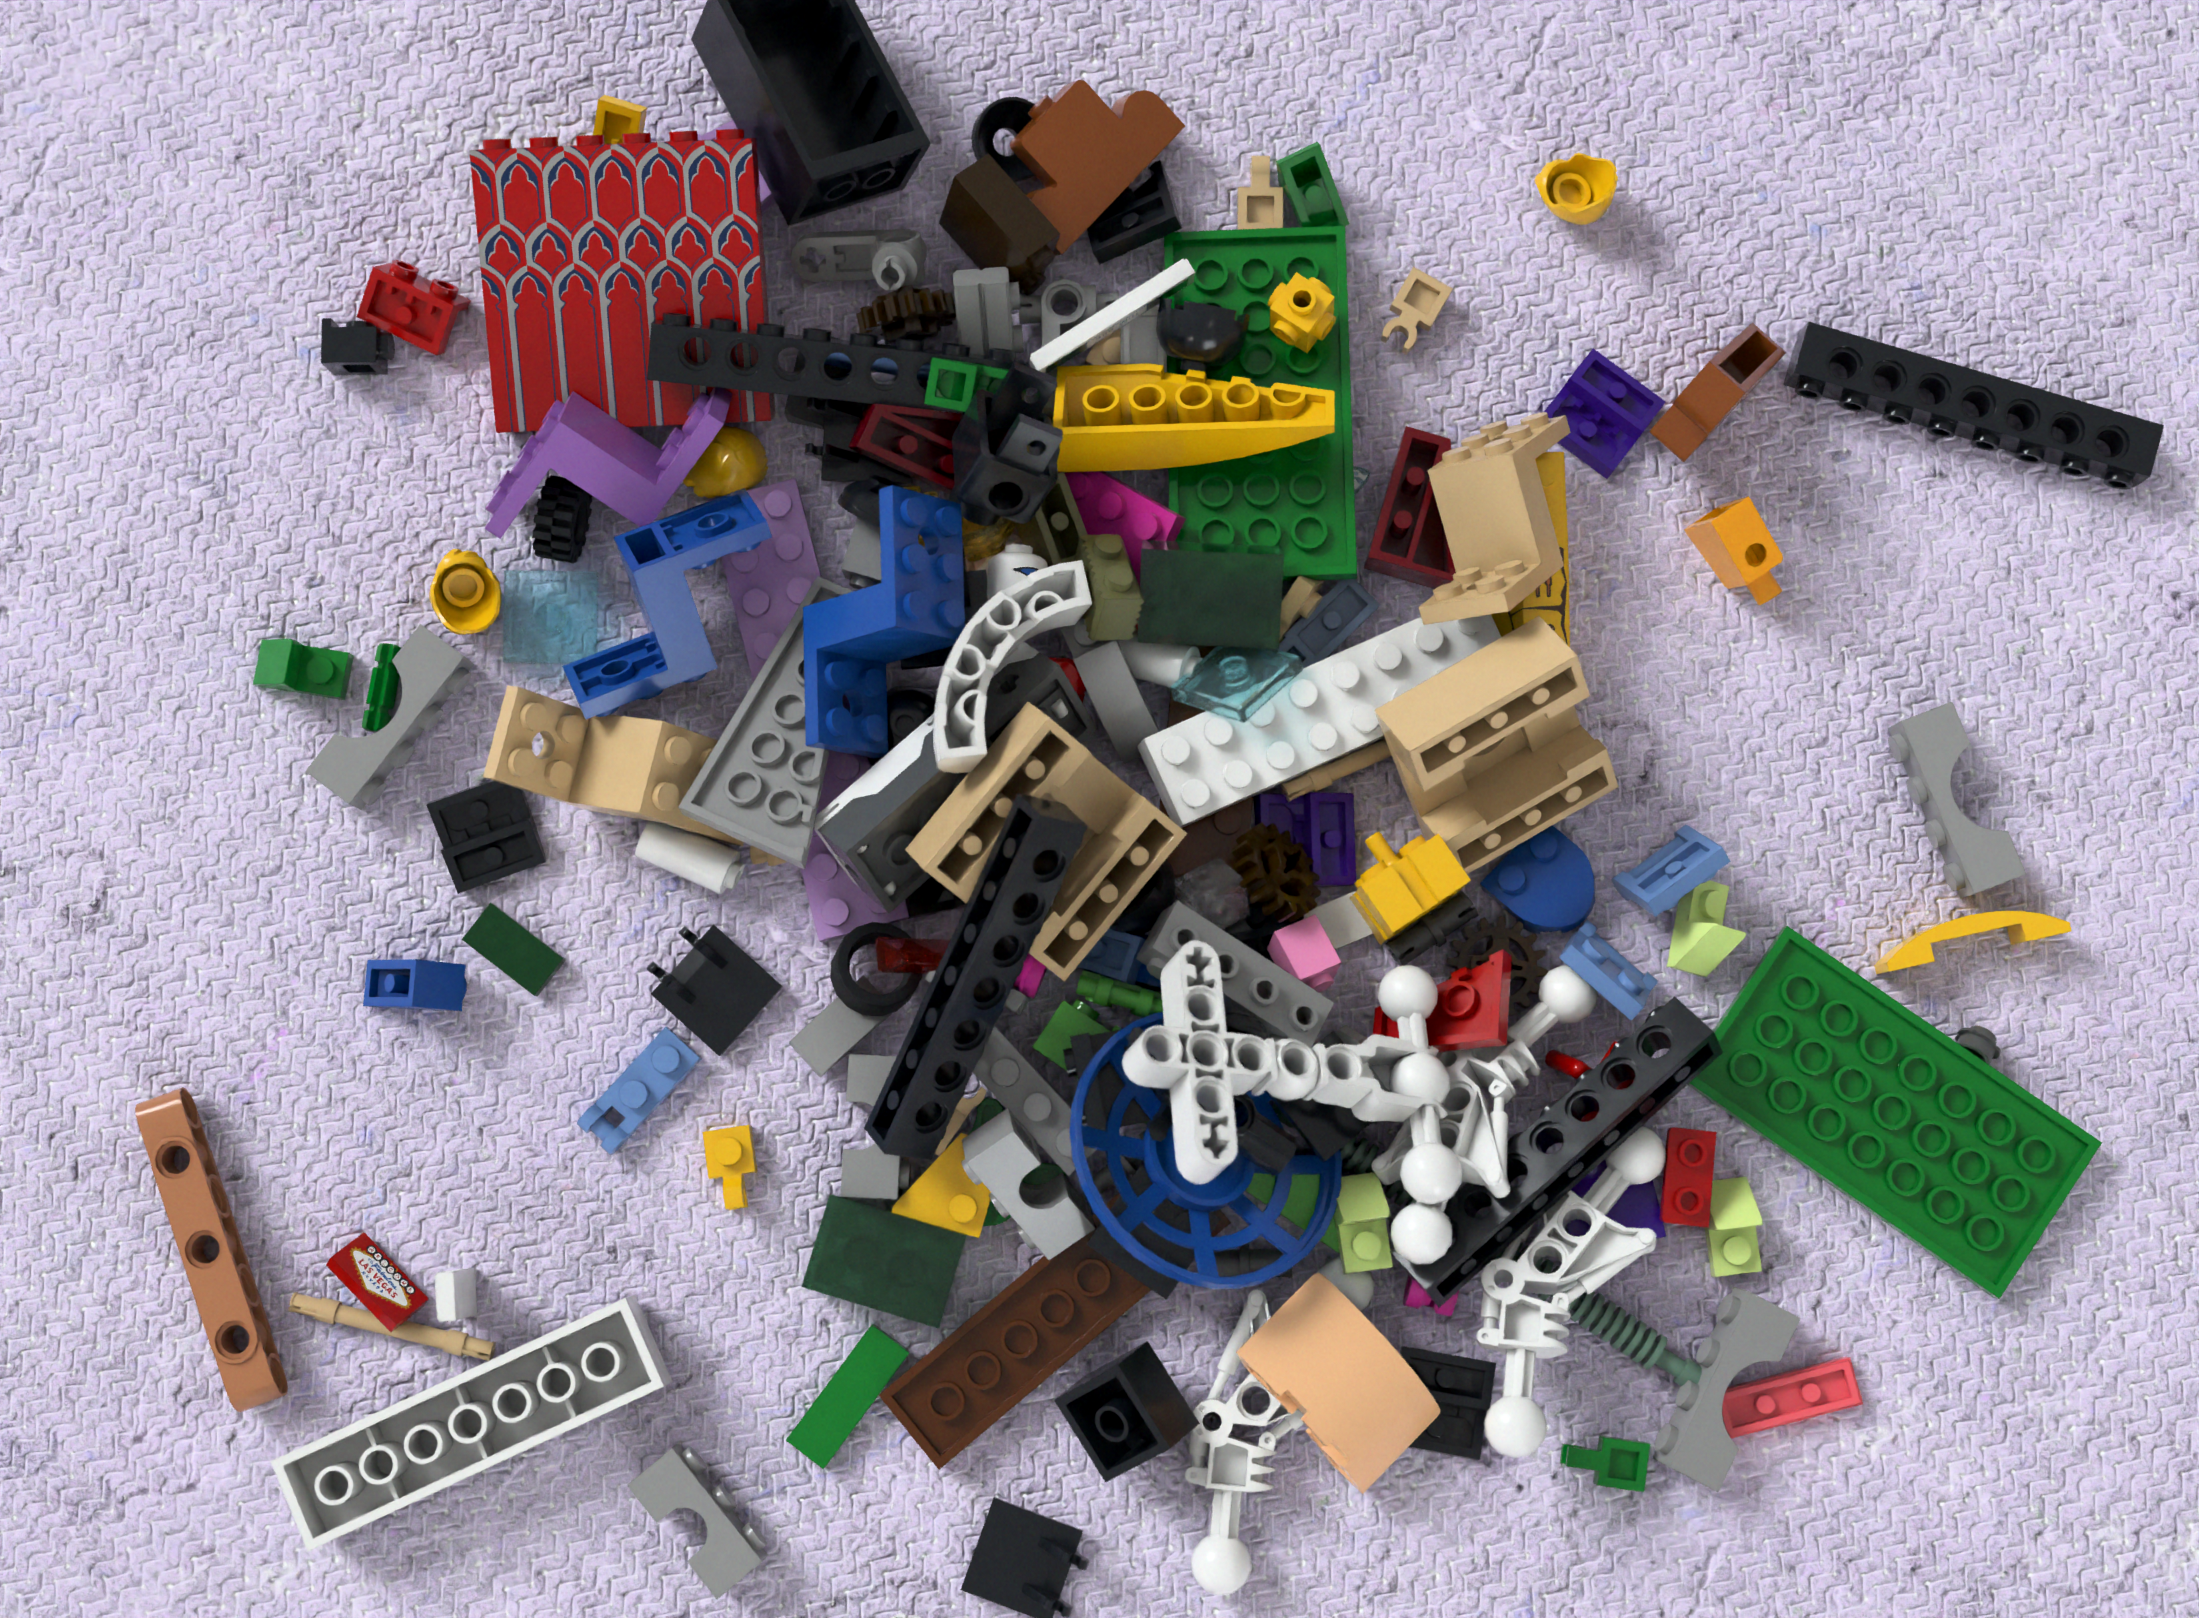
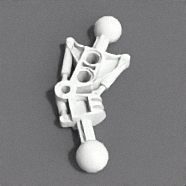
(1471, 1127)
(1530, 1325)
(1235, 1464)

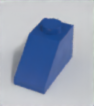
(415, 985)

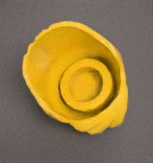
(1578, 188)
(728, 464)
(465, 593)

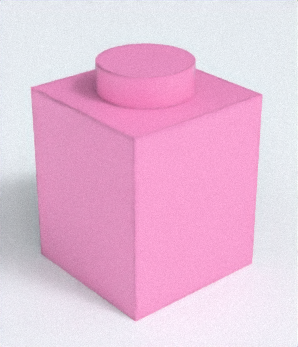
(1305, 953)

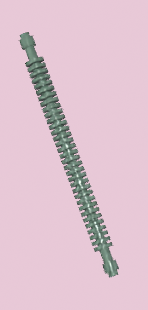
(1612, 1324)

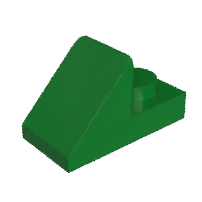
(1311, 188)
(303, 669)

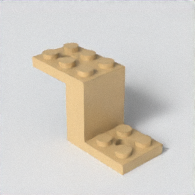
(1495, 519)
(599, 762)

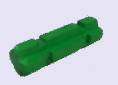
(381, 689)

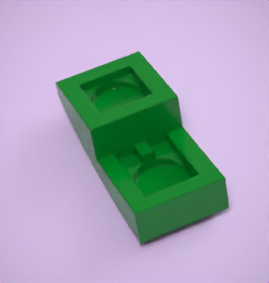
(955, 382)

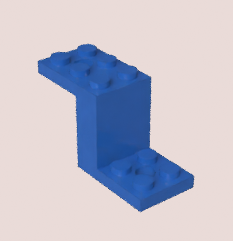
(902, 617)
(676, 641)

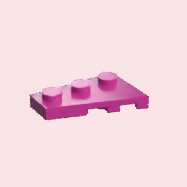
(1117, 508)

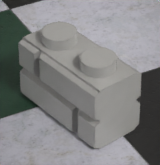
(985, 310)

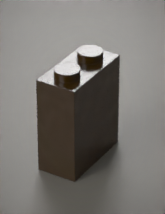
(999, 224)

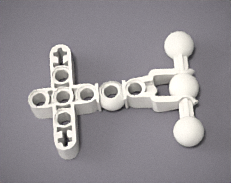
(1208, 1139)

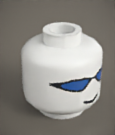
(1011, 567)

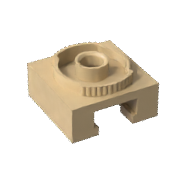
(1497, 745)
(1118, 851)

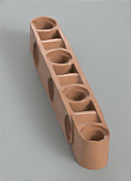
(221, 1287)

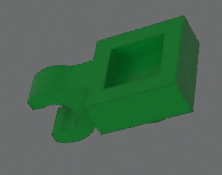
(1616, 1462)

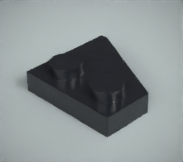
(1135, 217)

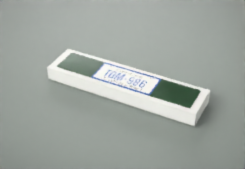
(1112, 317)

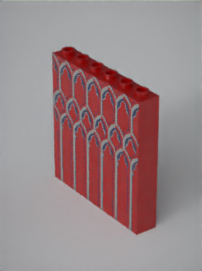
(599, 245)

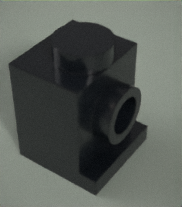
(355, 348)

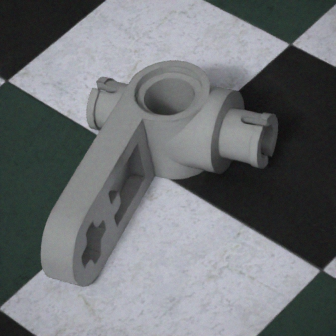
(888, 256)
(1039, 310)

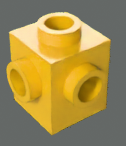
(1304, 324)

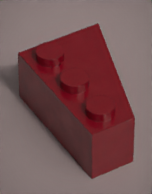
(913, 441)
(1409, 529)

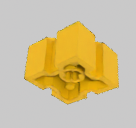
(1406, 883)

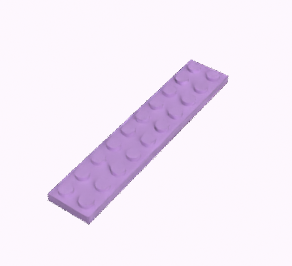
(765, 595)

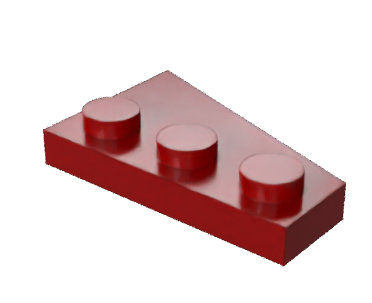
(1468, 1010)

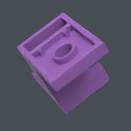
(607, 459)

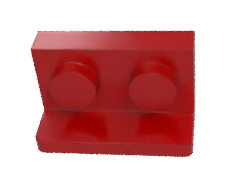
(411, 305)
(1688, 1177)

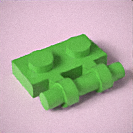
(1109, 991)

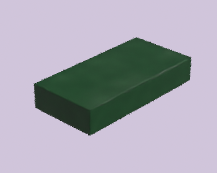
(514, 949)

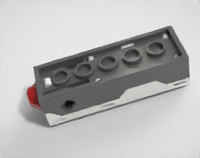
(899, 794)

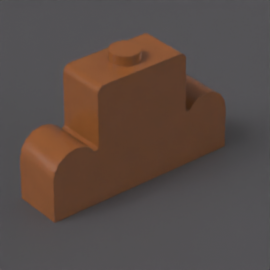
(1089, 152)
(1717, 391)

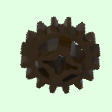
(907, 314)
(1276, 872)
(1499, 939)

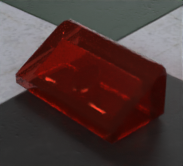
(909, 954)

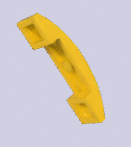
(2020, 925)

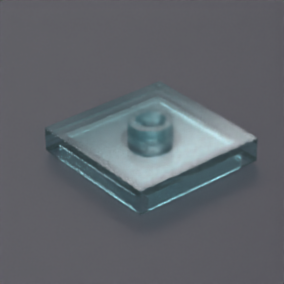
(550, 616)
(1236, 680)

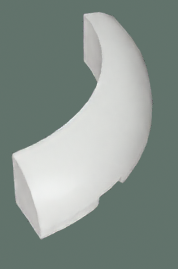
(1031, 606)

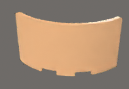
(1343, 1377)

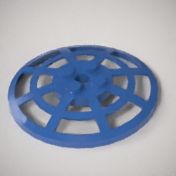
(1199, 1199)

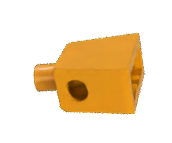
(1738, 548)

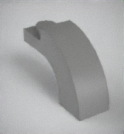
(1111, 690)

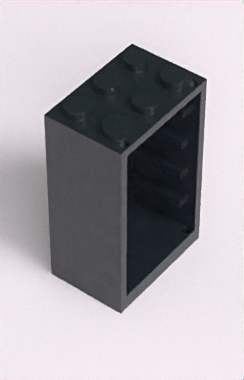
(814, 98)

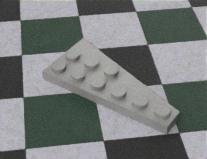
(761, 774)

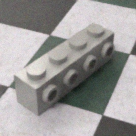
(1248, 979)

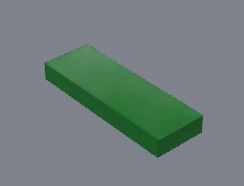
(848, 1396)

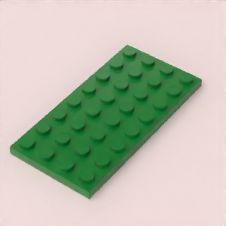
(1294, 493)
(1893, 1112)

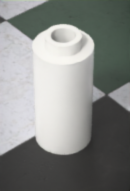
(1159, 662)
(690, 856)

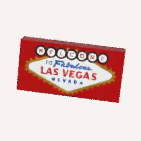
(377, 1282)

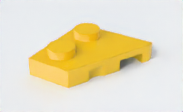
(947, 1195)

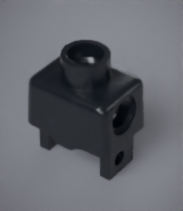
(1023, 469)

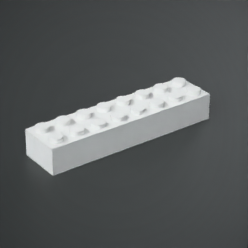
(1308, 723)
(471, 1422)

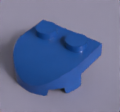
(1544, 883)

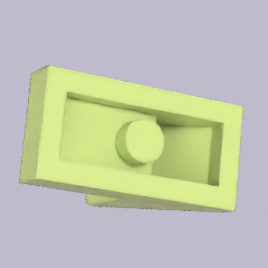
(1698, 932)
(1362, 1224)
(1732, 1228)

